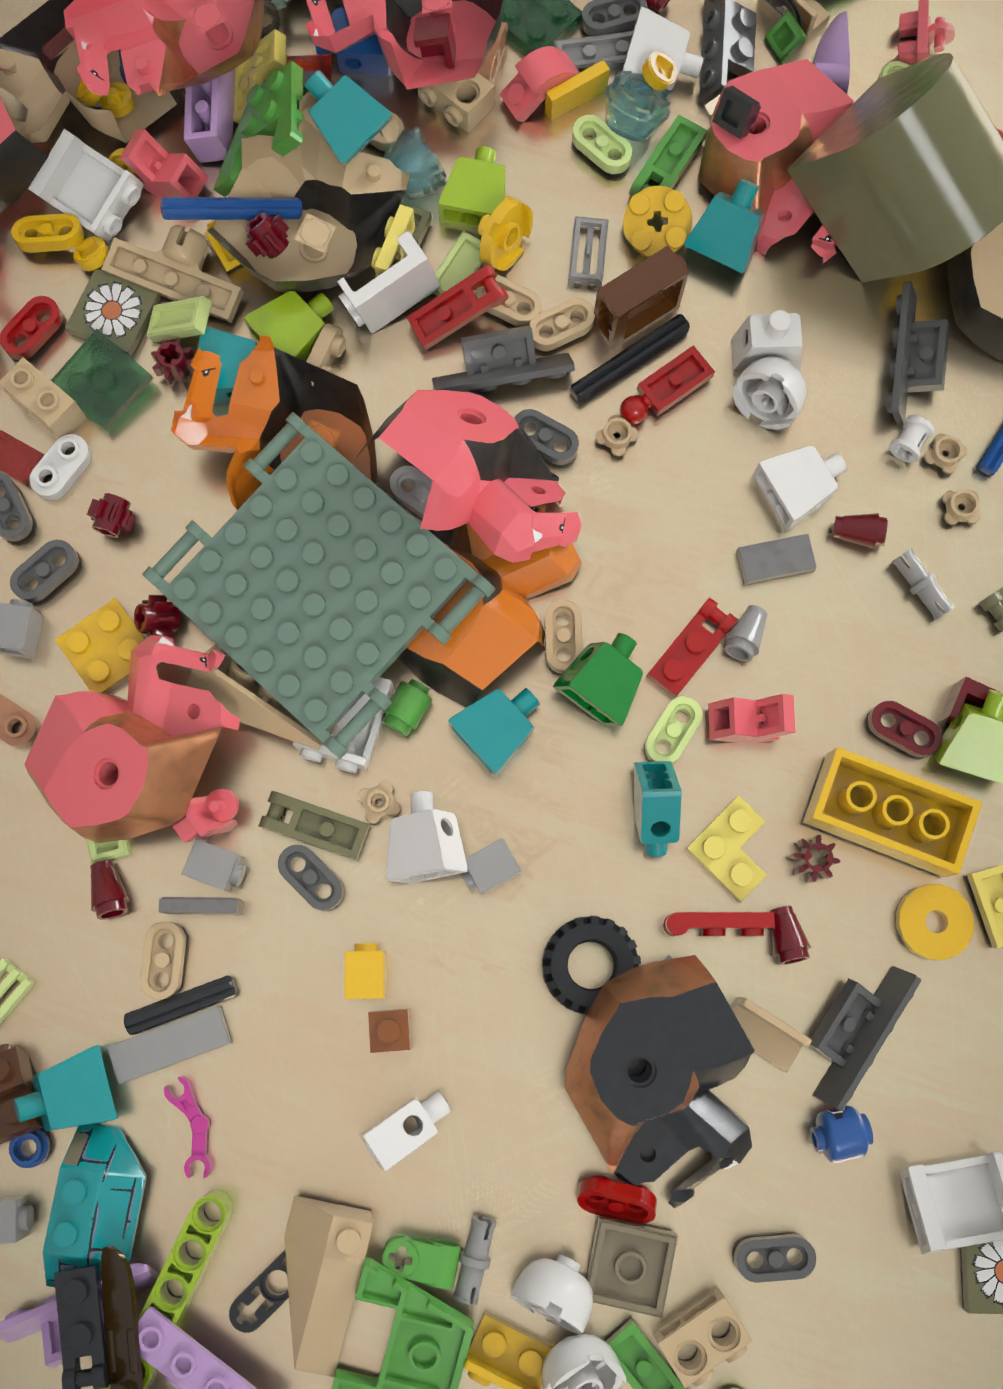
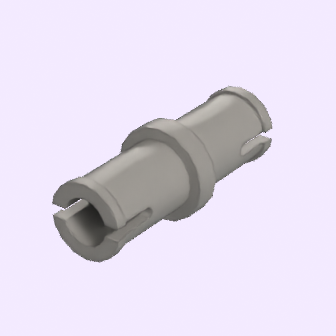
(923, 584)
(474, 1260)

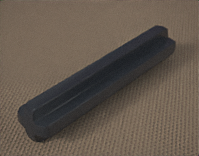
(180, 1005)

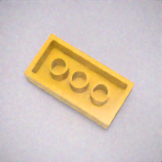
(893, 812)

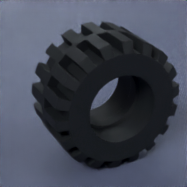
(566, 940)

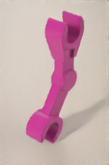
(198, 1122)

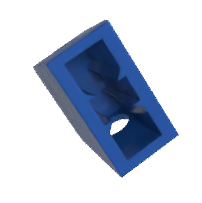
(361, 58)

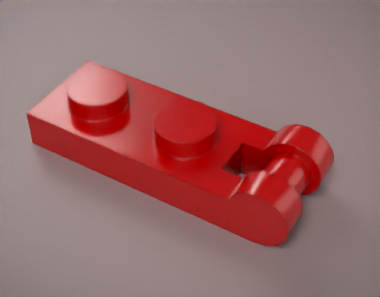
(457, 307)
(691, 649)
(715, 923)

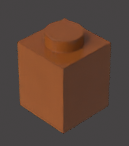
(390, 1030)

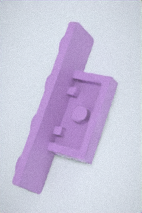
(45, 1318)
(182, 1358)

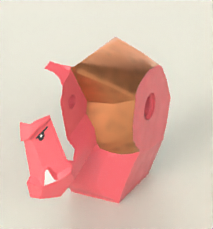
(163, 41)
(795, 111)
(131, 763)

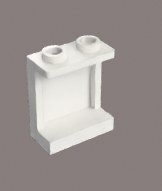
(87, 186)
(392, 290)
(363, 745)
(956, 1202)

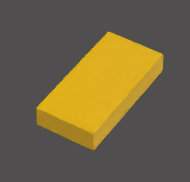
(577, 90)

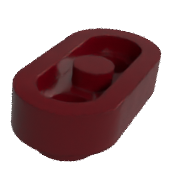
(904, 727)

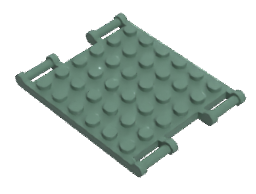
(318, 584)

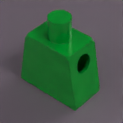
(603, 680)

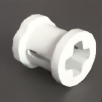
(911, 438)

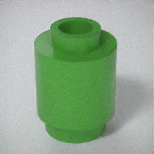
(408, 707)

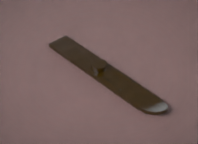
(120, 1321)

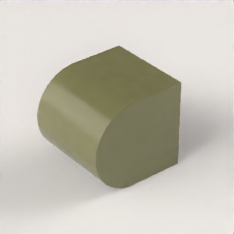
(907, 172)

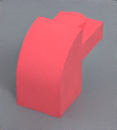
(536, 74)
(161, 171)
(750, 719)

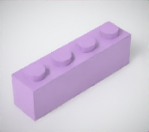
(210, 118)

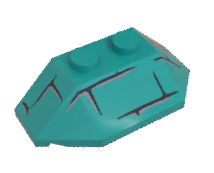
(93, 1200)

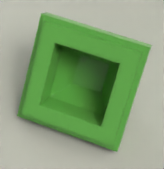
(785, 36)

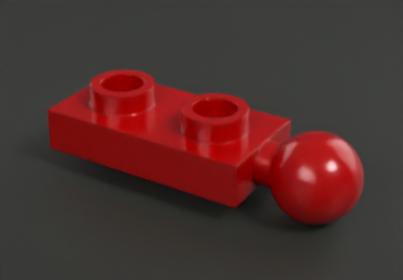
(667, 386)

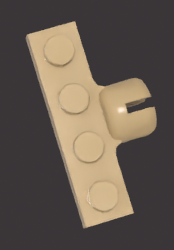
(175, 271)

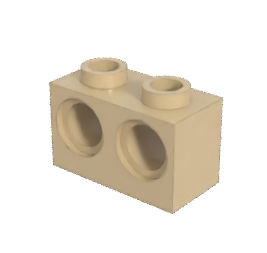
(450, 96)
(42, 399)
(695, 1328)

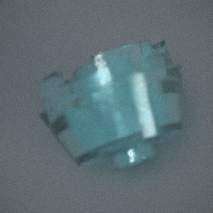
(634, 107)
(413, 154)

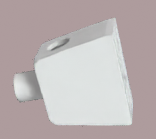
(658, 34)
(766, 336)
(798, 483)
(424, 843)
(388, 1139)

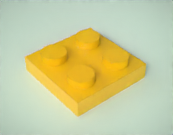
(102, 647)

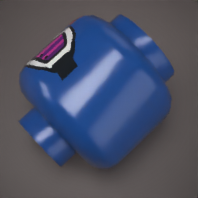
(842, 1134)

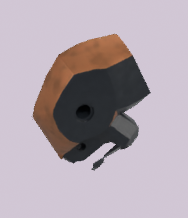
(648, 1068)

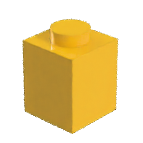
(365, 972)

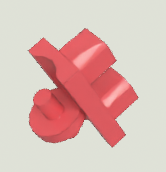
(919, 24)
(208, 816)

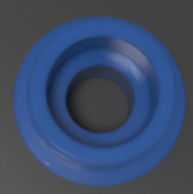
(22, 1157)

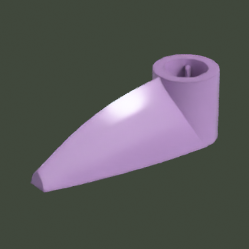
(833, 52)

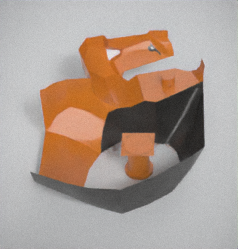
(264, 394)
(498, 626)

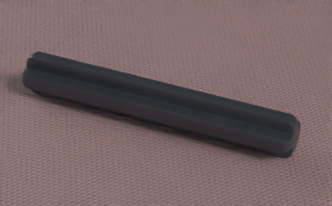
(629, 358)

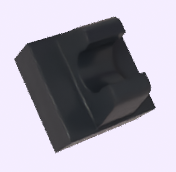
(736, 112)

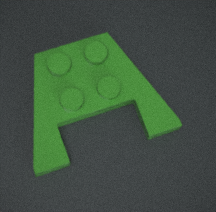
(268, 112)
(425, 1338)

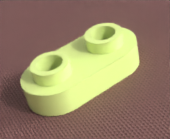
(603, 146)
(673, 732)

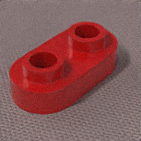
(28, 326)
(617, 1200)

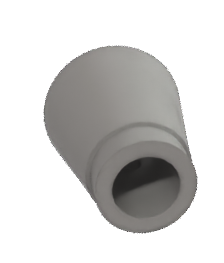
(746, 635)

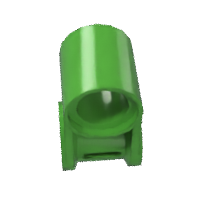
(431, 1260)

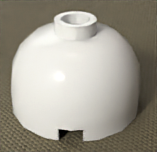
(771, 391)
(555, 1292)
(582, 1363)

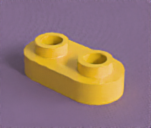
(47, 232)

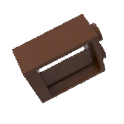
(640, 296)

